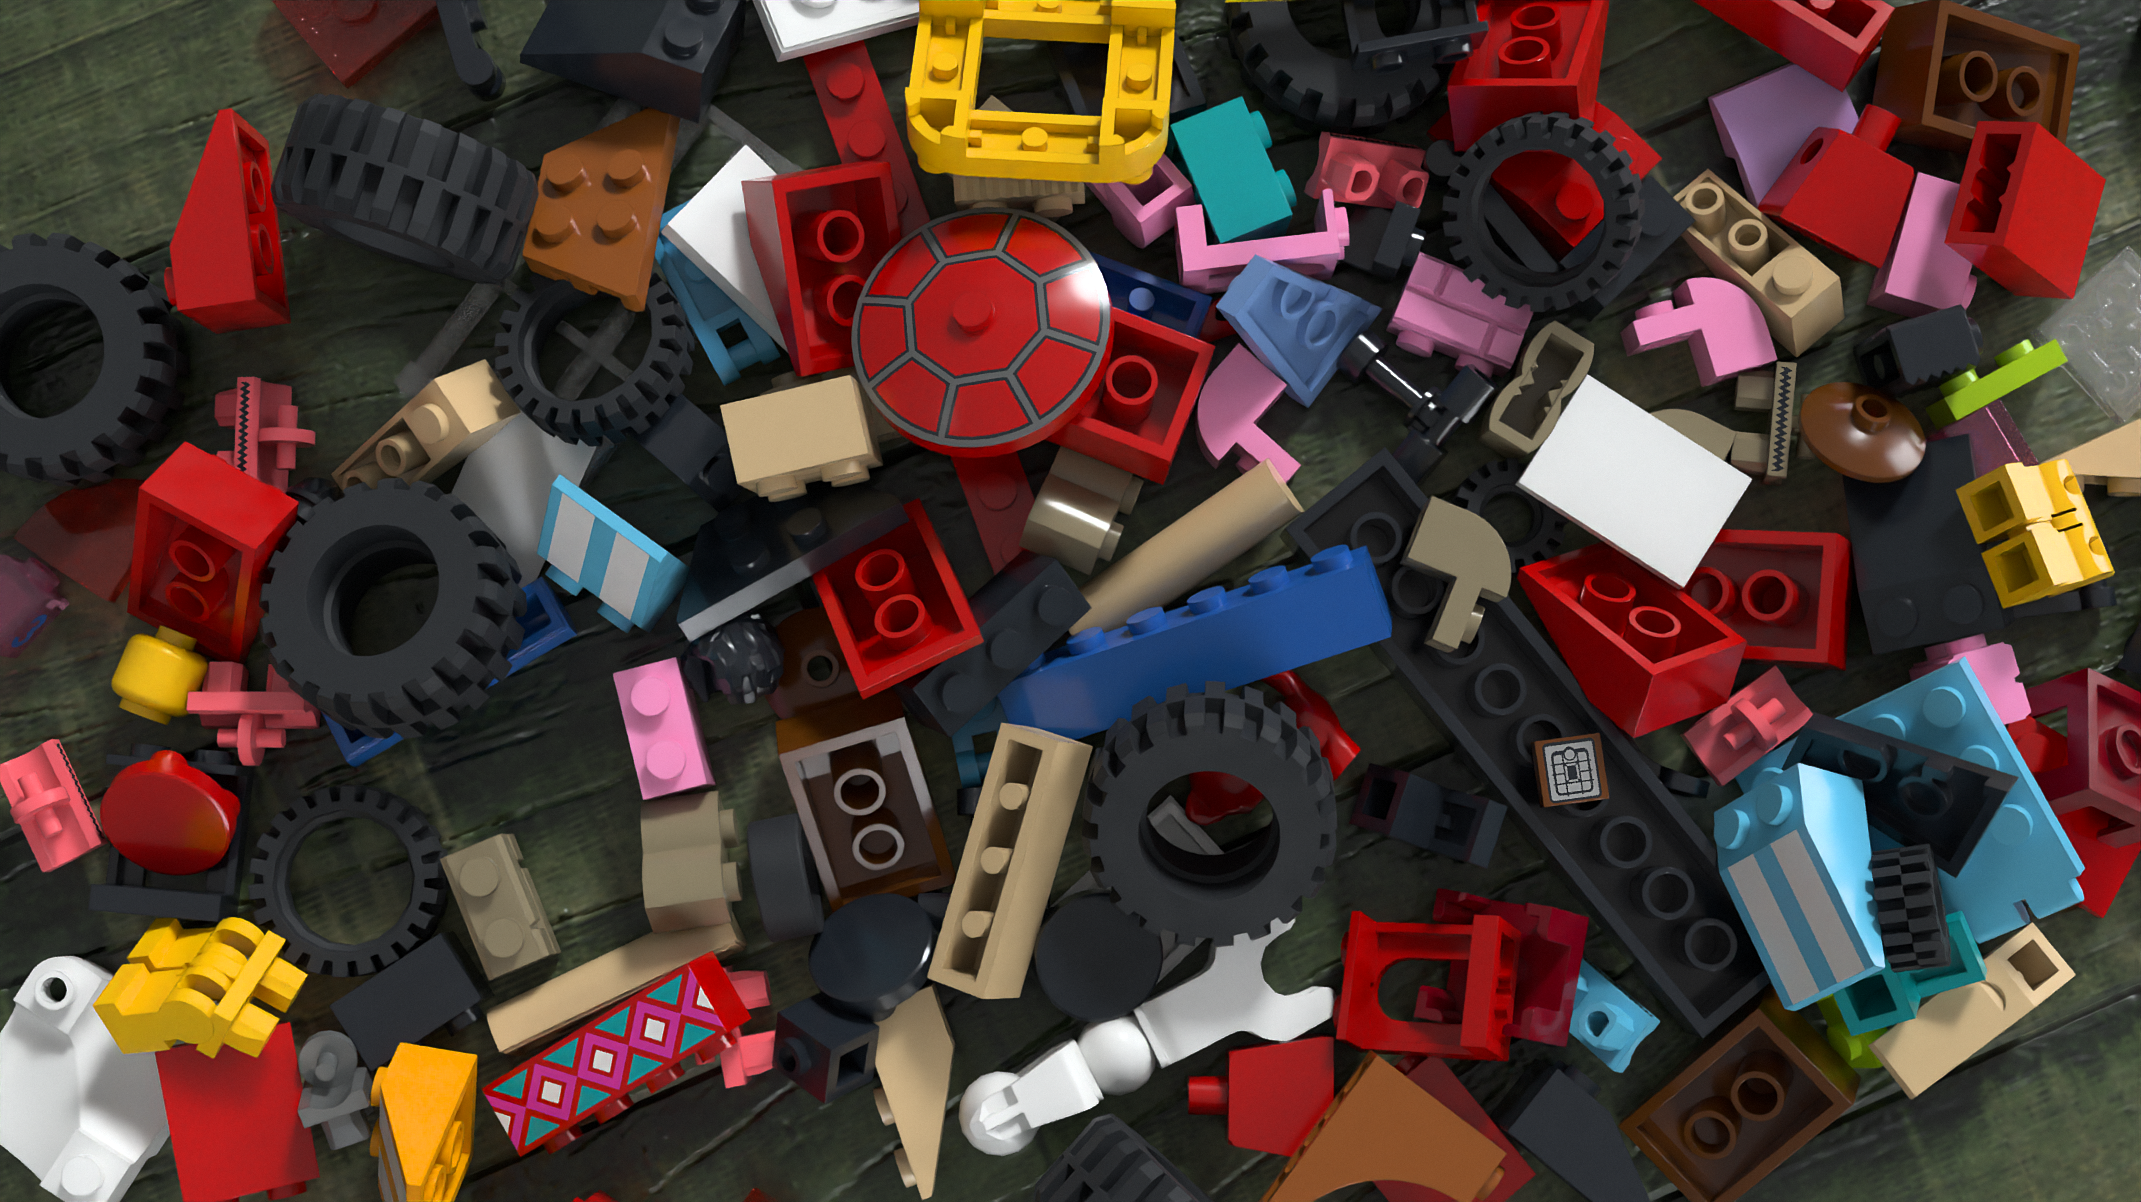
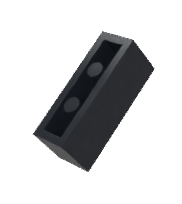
(1019, 619)

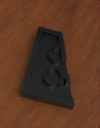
(1908, 788)

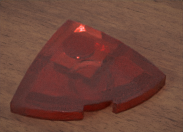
(88, 535)

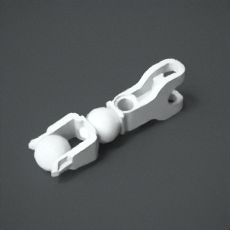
(1119, 1055)

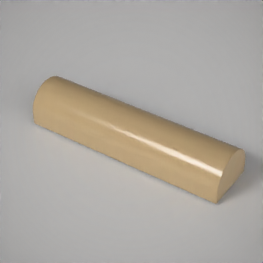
(1190, 549)
(603, 984)

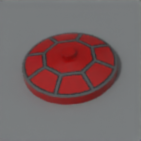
(983, 332)

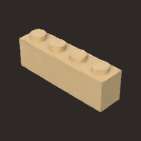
(1009, 862)

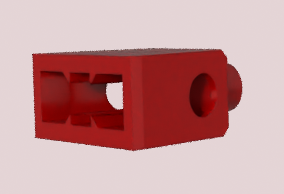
(1845, 189)
(1269, 1092)

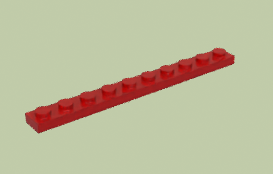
(866, 133)

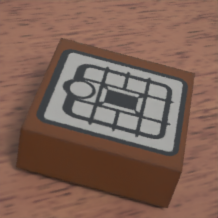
(1570, 770)

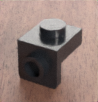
(1383, 239)

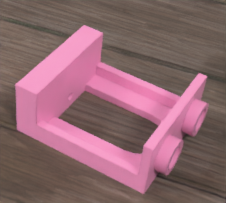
(1215, 266)

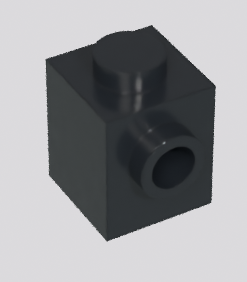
(825, 1048)

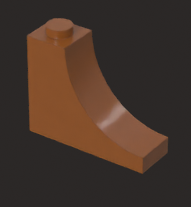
(1388, 1131)

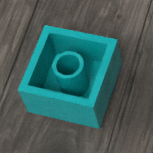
(1232, 173)

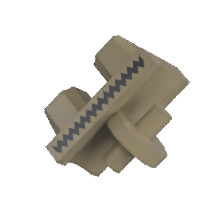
(1768, 452)

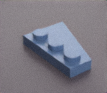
(1294, 323)

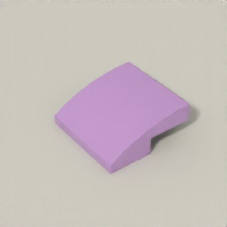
(1771, 118)

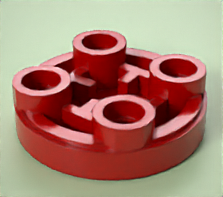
(169, 815)

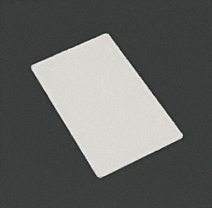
(511, 484)

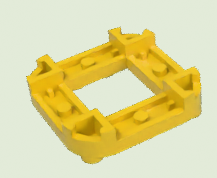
(1041, 146)

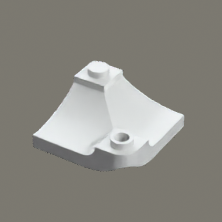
(68, 1092)

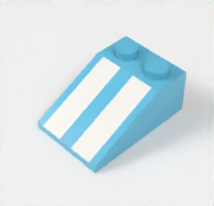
(608, 558)
(1803, 881)

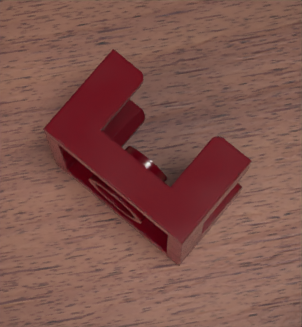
(2100, 749)
(1546, 966)

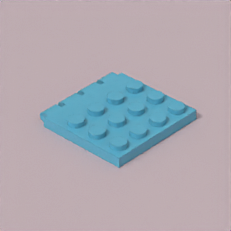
(2025, 845)

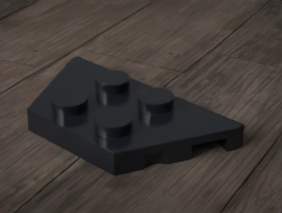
(770, 546)

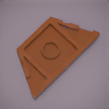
(604, 207)

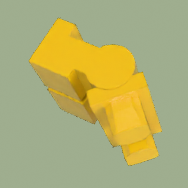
(2048, 527)
(199, 988)

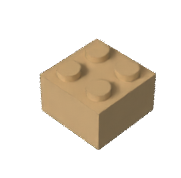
(802, 438)

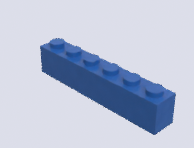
(1218, 637)

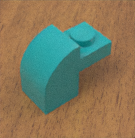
(1895, 997)

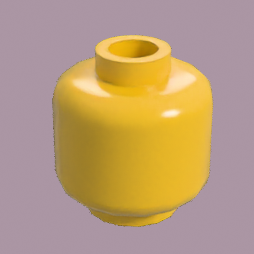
(158, 674)

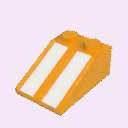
(424, 1123)

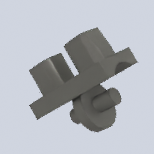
(335, 1088)

